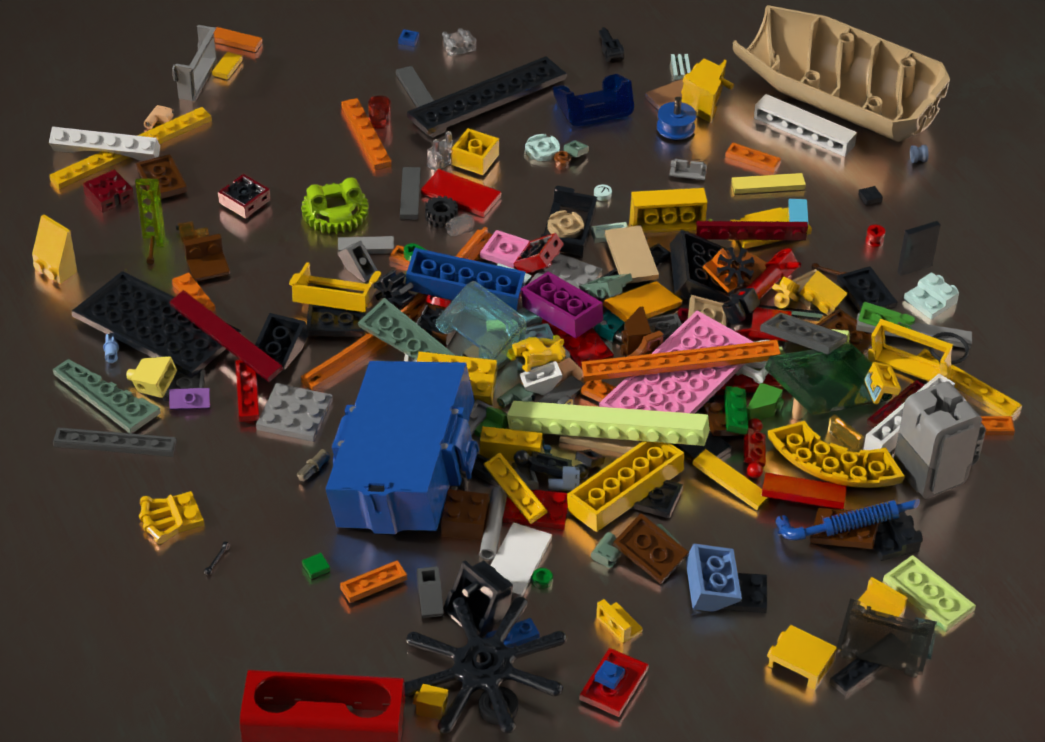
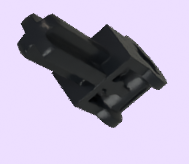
(611, 47)

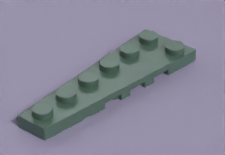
(400, 331)
(107, 397)

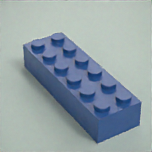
(447, 275)

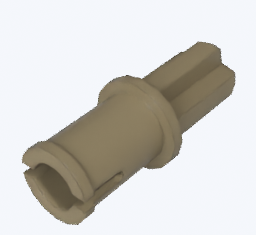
(313, 465)

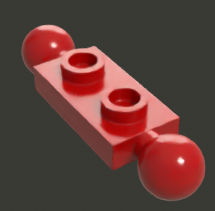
(755, 448)

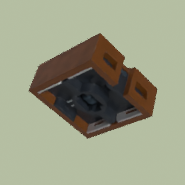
(427, 320)

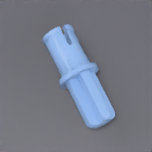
(111, 348)

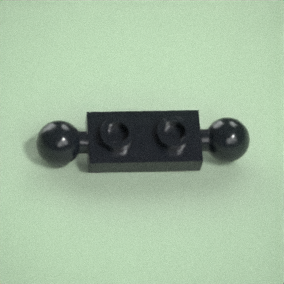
(547, 463)

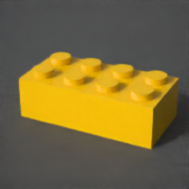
(668, 209)
(481, 373)

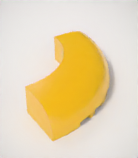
(833, 462)

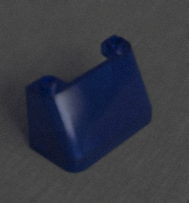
(610, 103)

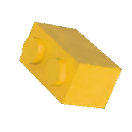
(823, 293)

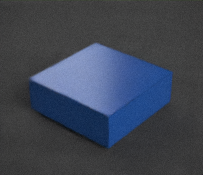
(408, 38)

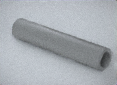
(493, 523)

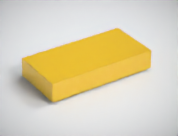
(227, 65)

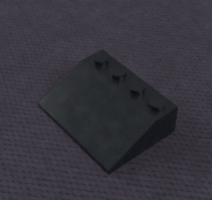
(688, 257)

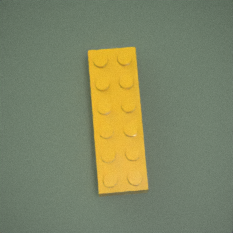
(624, 483)

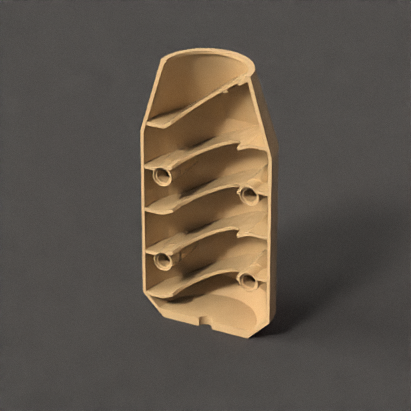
(847, 72)

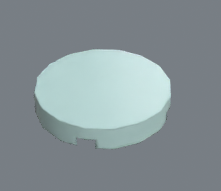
(542, 147)

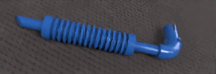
(846, 521)

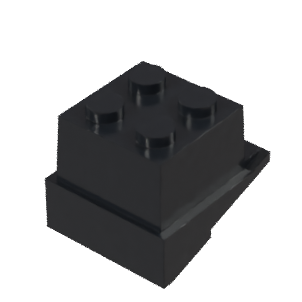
(486, 594)

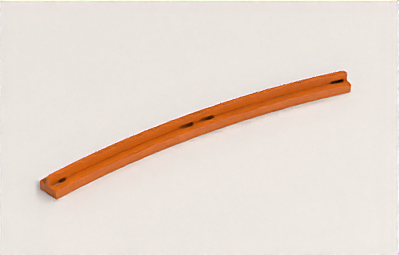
(369, 343)

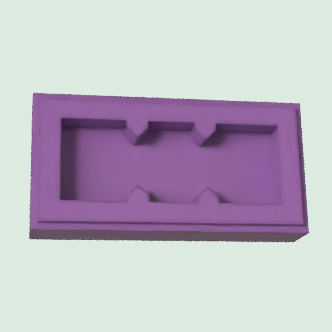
(189, 398)

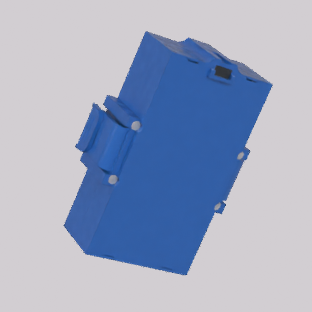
(402, 446)

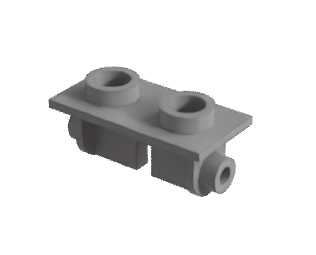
(695, 170)

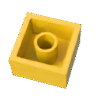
(475, 151)

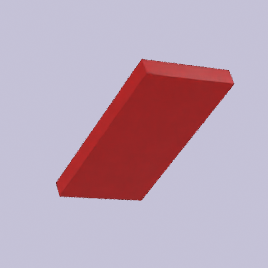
(467, 194)
(804, 491)

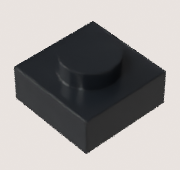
(590, 458)

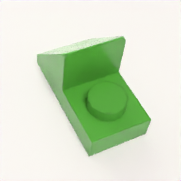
(494, 418)

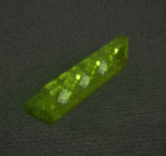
(154, 208)

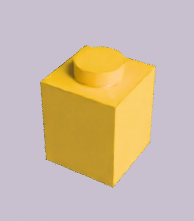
(431, 701)

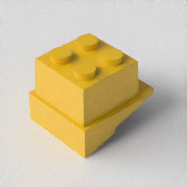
(704, 86)

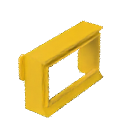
(329, 297)
(906, 361)

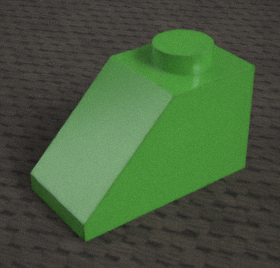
(765, 402)

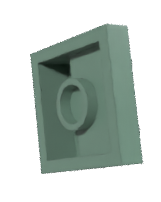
(606, 286)

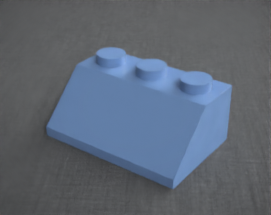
(712, 577)

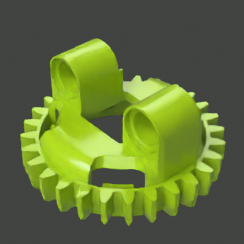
(340, 216)

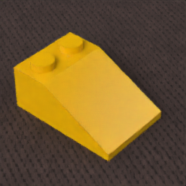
(54, 250)

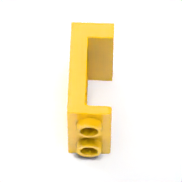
(803, 654)

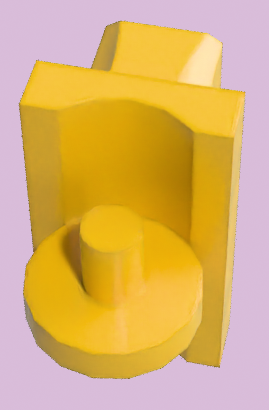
(786, 290)

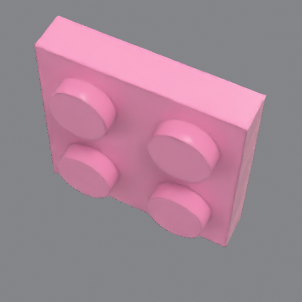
(503, 248)

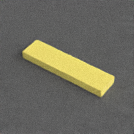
(768, 183)

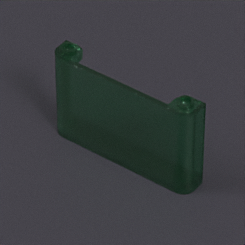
(824, 380)

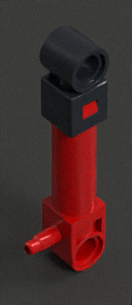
(748, 298)

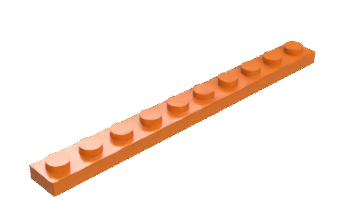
(679, 360)

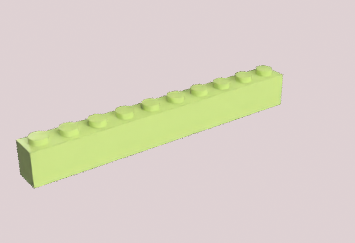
(609, 422)

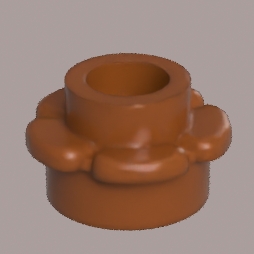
(562, 158)

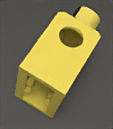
(153, 375)

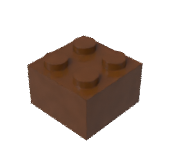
(465, 514)

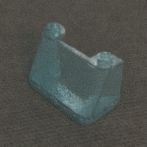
(483, 321)

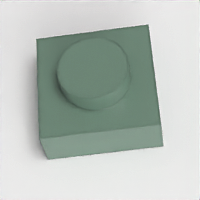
(576, 148)

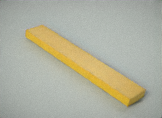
(979, 390)

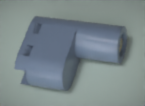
(569, 482)

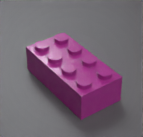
(562, 304)

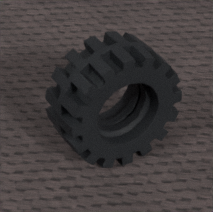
(433, 209)

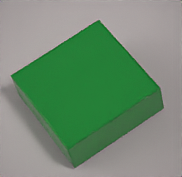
(316, 565)

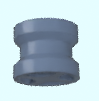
(919, 153)

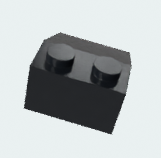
(282, 338)

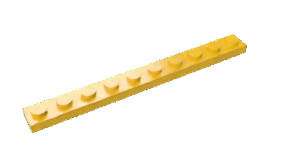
(106, 159)

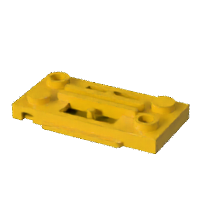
(775, 214)

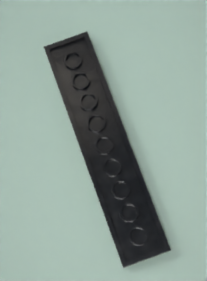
(486, 95)

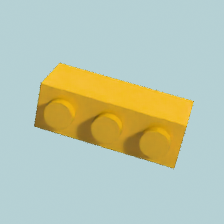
(508, 442)

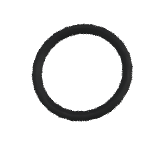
(956, 336)

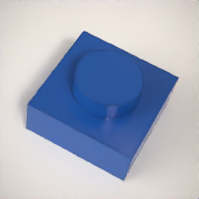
(609, 674)

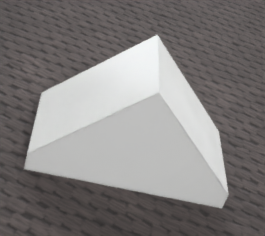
(542, 379)

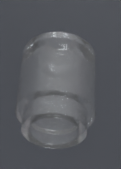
(460, 225)

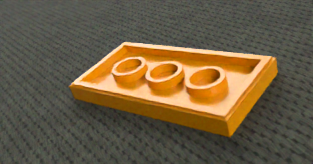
(653, 297)

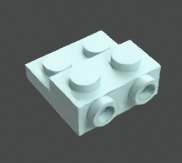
(932, 295)

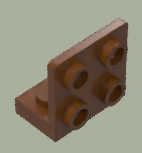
(206, 257)

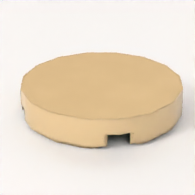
(566, 224)

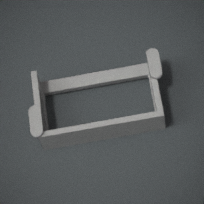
(193, 77)

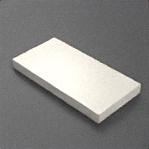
(521, 555)

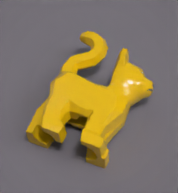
(536, 352)

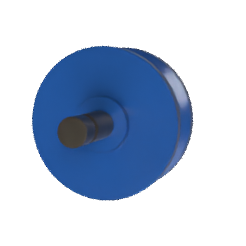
(676, 120)

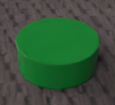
(542, 578)

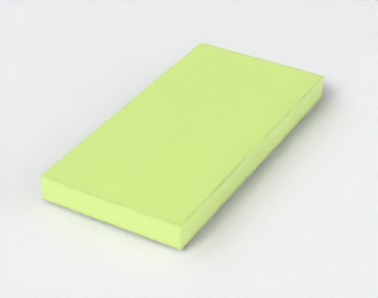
(929, 593)

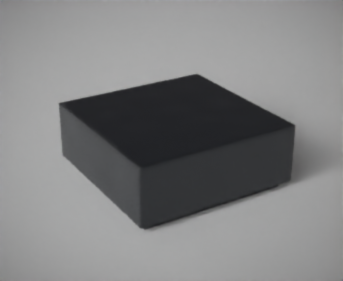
(870, 195)

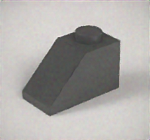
(358, 261)

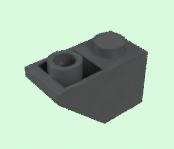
(430, 592)

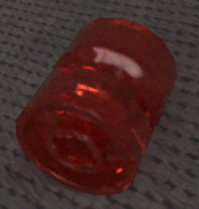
(379, 111)

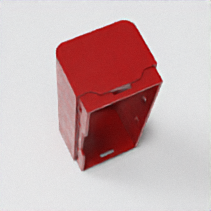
(322, 709)

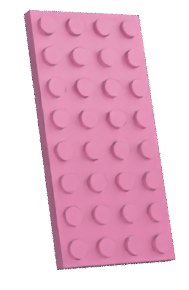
(680, 390)

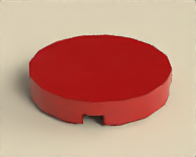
(437, 301)

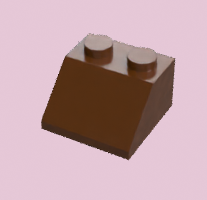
(634, 330)

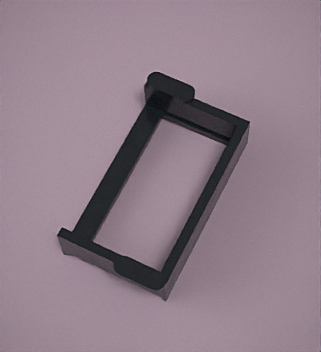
(568, 198)

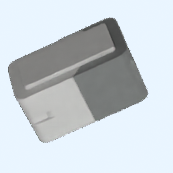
(938, 439)

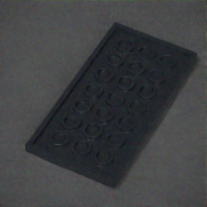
(147, 321)

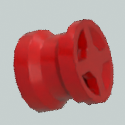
(875, 235)

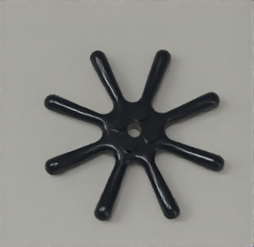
(484, 664)

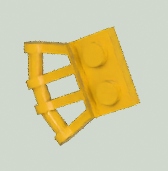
(183, 512)

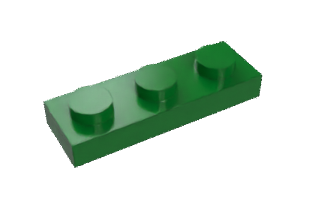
(736, 410)

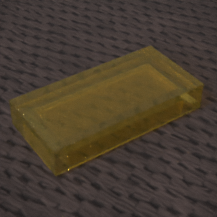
(845, 433)

